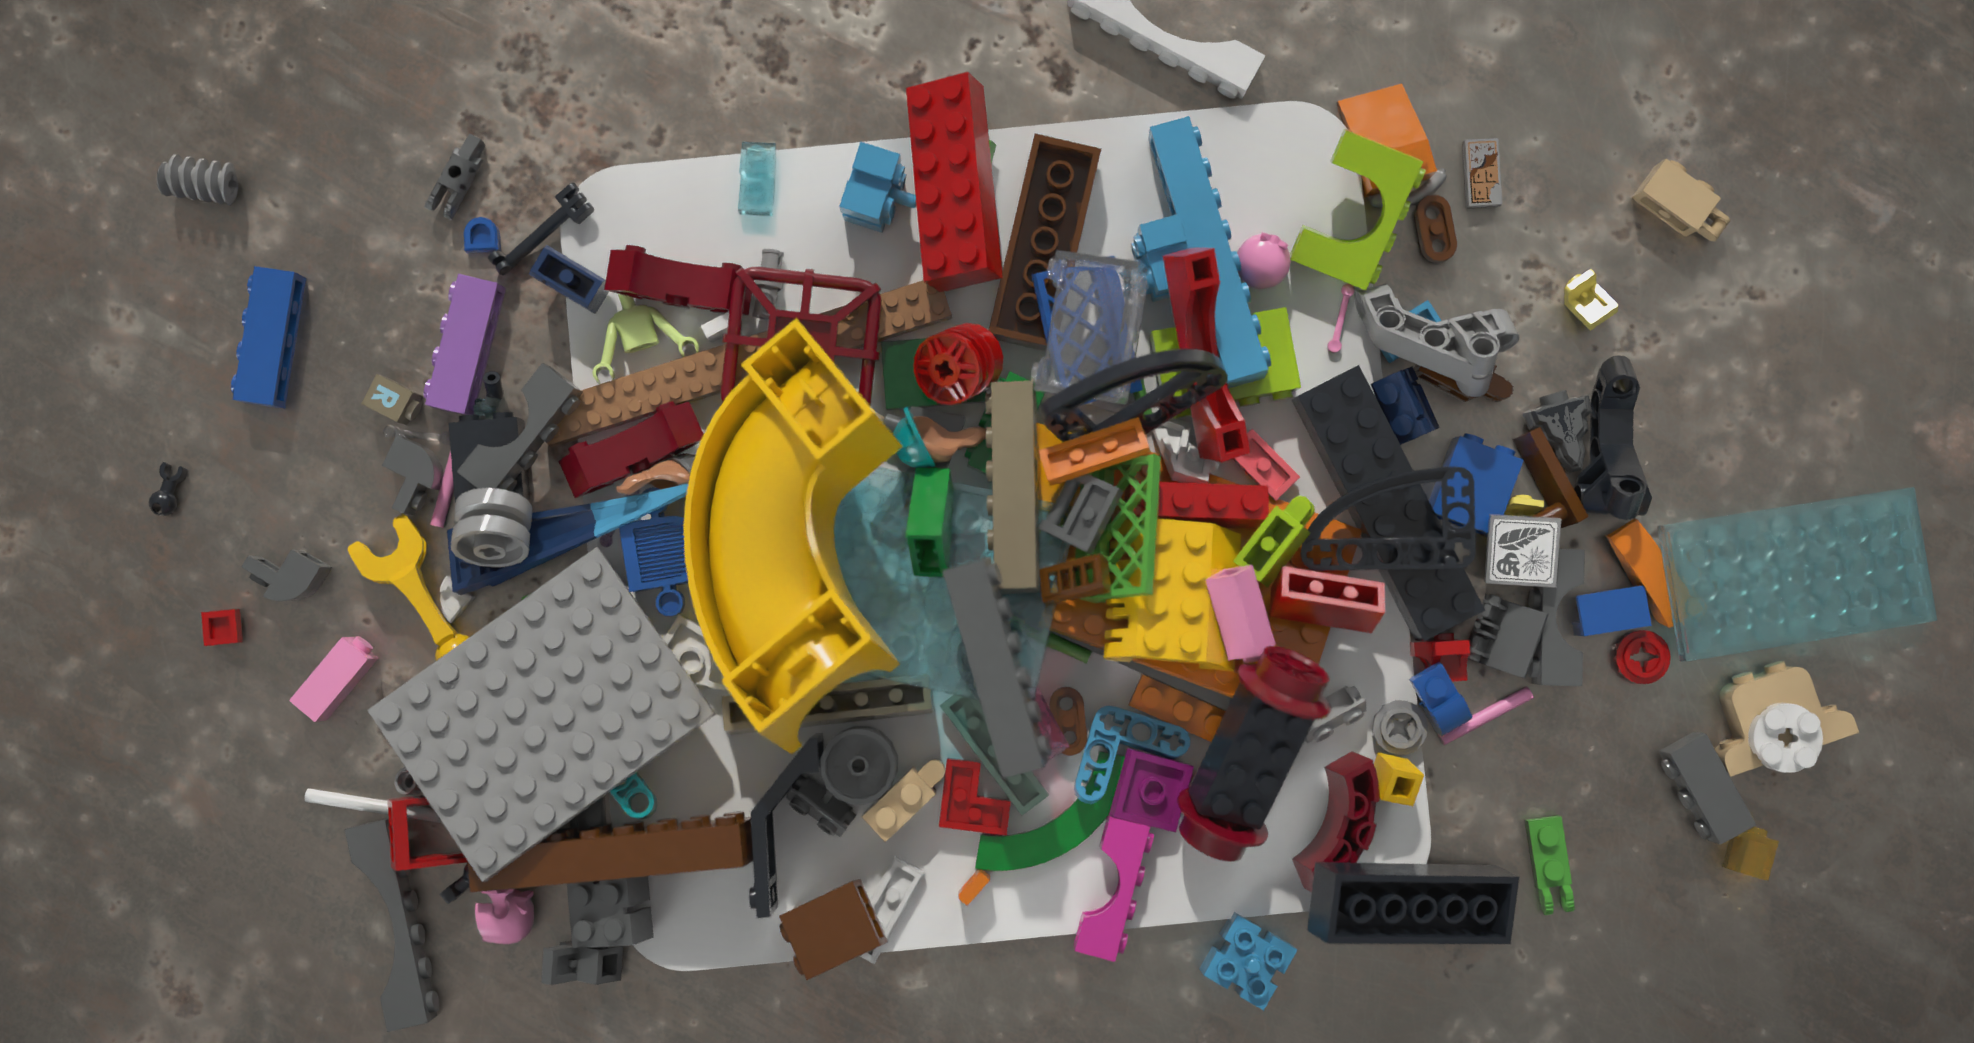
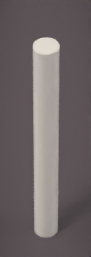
(366, 804)

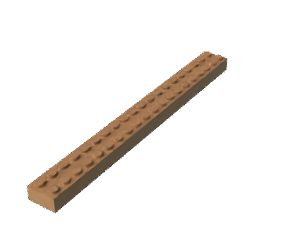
(701, 373)

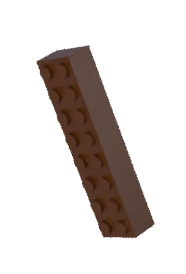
(628, 852)

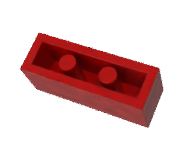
(1327, 599)

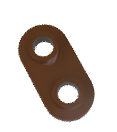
(1438, 229)
(1070, 719)

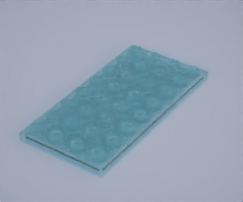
(1796, 574)

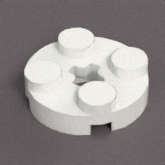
(1806, 740)

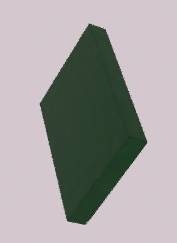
(899, 377)

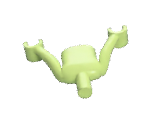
(636, 332)

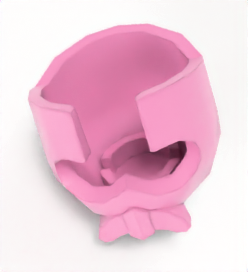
(1263, 261)
(507, 918)

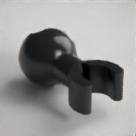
(164, 498)
(457, 888)

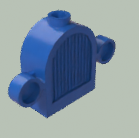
(656, 558)

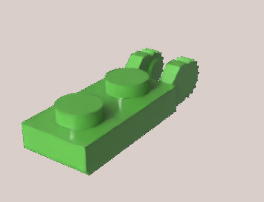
(1549, 861)

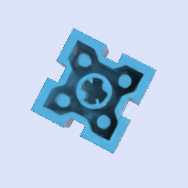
(874, 187)
(1150, 245)
(1248, 960)

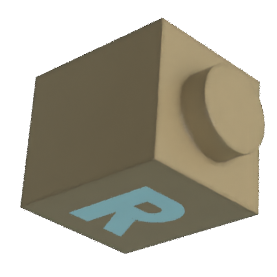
(392, 400)

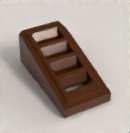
(1099, 586)

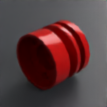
(958, 363)

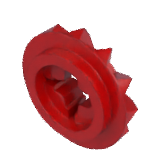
(1654, 667)

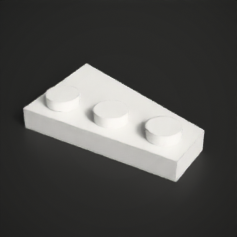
(691, 650)

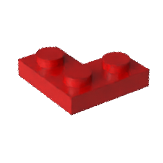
(963, 808)

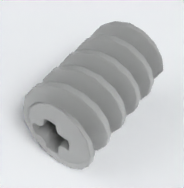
(198, 180)

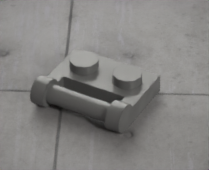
(1088, 514)

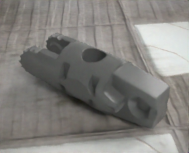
(464, 161)

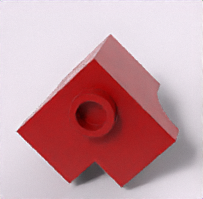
(1444, 649)

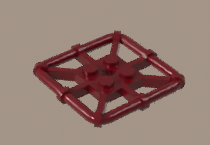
(820, 327)

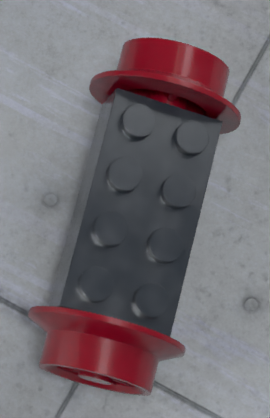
(1252, 753)

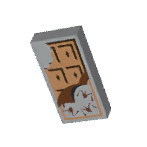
(1482, 173)

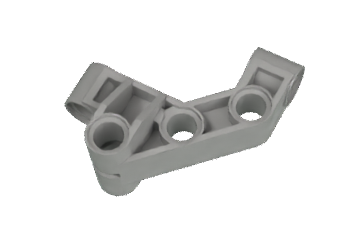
(1456, 347)

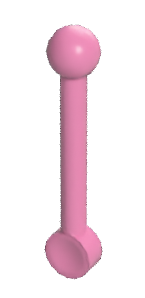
(1335, 345)

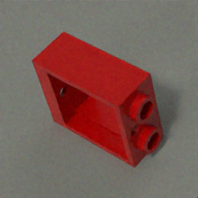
(399, 838)

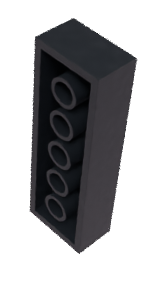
(1412, 903)

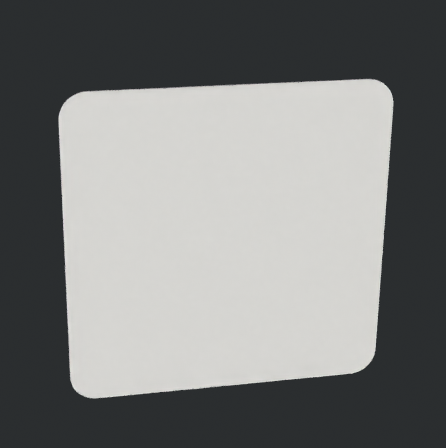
(1270, 180)

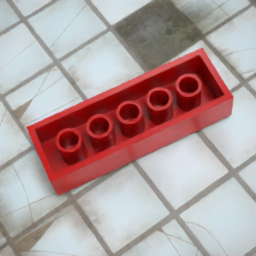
(953, 182)

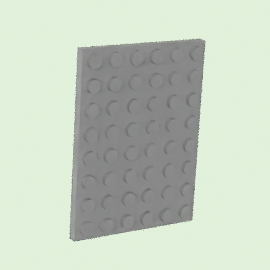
(541, 713)

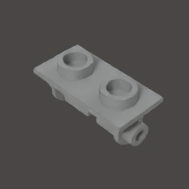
(1343, 710)

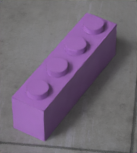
(464, 344)

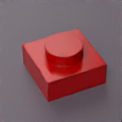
(221, 627)

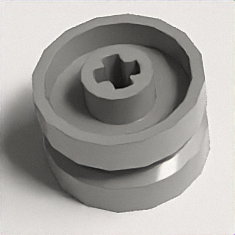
(491, 527)

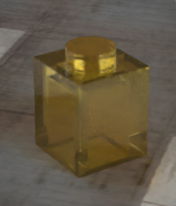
(1751, 853)

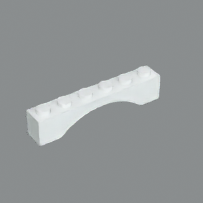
(1224, 64)

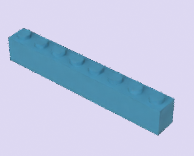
(1189, 193)

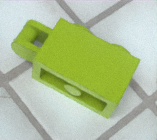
(1277, 539)

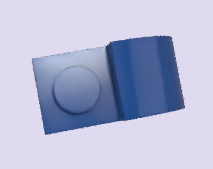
(1440, 699)

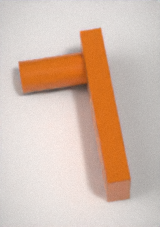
(1094, 451)

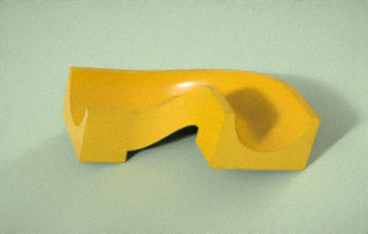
(764, 533)

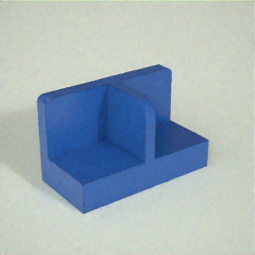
(1612, 611)

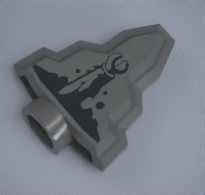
(1563, 425)

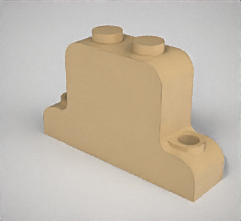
(1751, 695)

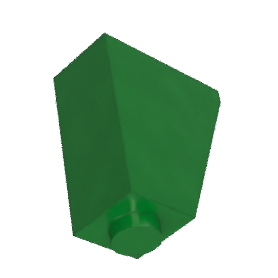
(930, 521)

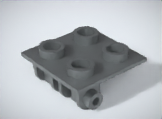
(1506, 635)

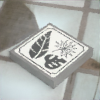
(1522, 550)

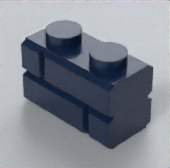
(569, 279)
(1405, 405)

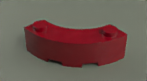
(671, 281)
(634, 449)
(1348, 818)

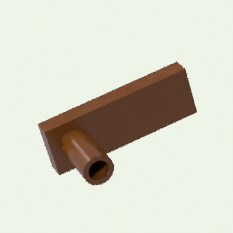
(1550, 479)

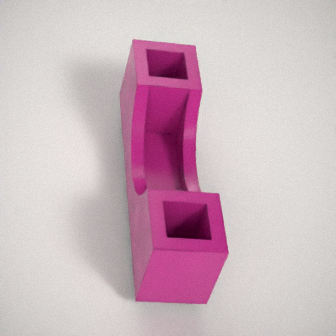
(1102, 929)

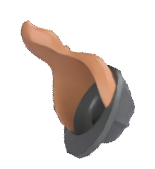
(667, 474)

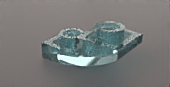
(757, 178)

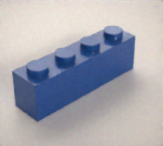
(268, 337)

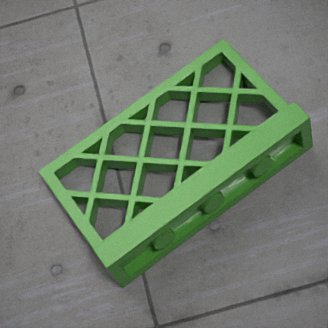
(1146, 525)

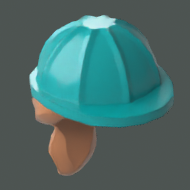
(928, 442)

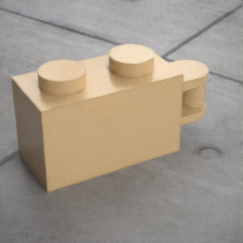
(1681, 200)
(904, 799)

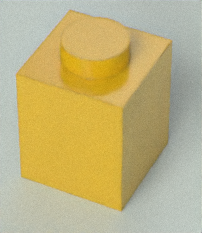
(1397, 779)

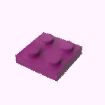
(1150, 790)

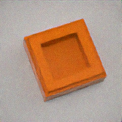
(973, 886)

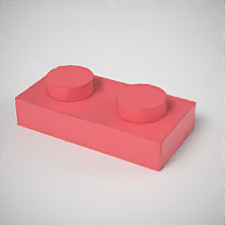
(1266, 466)

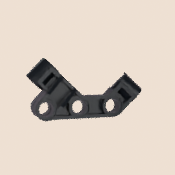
(1614, 475)

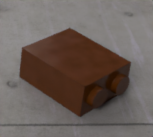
(832, 929)

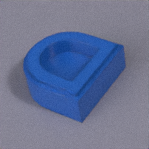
(481, 236)

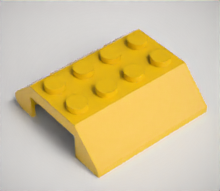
(1179, 616)

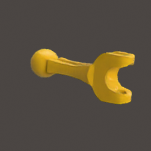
(405, 573)

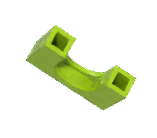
(1358, 258)
(1281, 375)

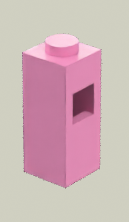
(1240, 613)
(334, 678)

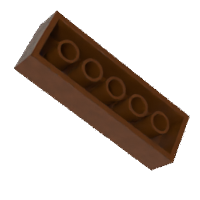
(1046, 220)

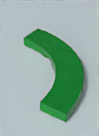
(1054, 837)

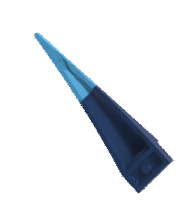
(559, 532)

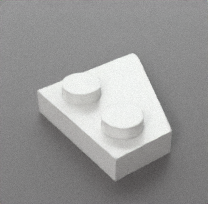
(1180, 452)

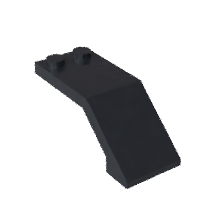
(764, 893)

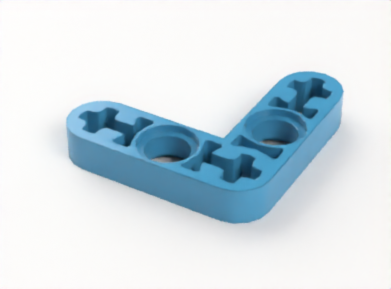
(1111, 739)

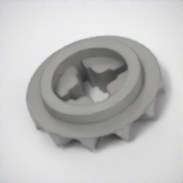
(1415, 729)

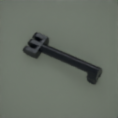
(571, 207)

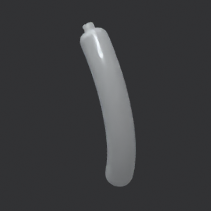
(1417, 195)

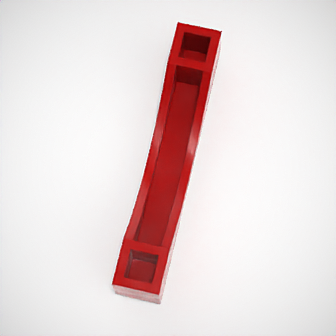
(1193, 295)

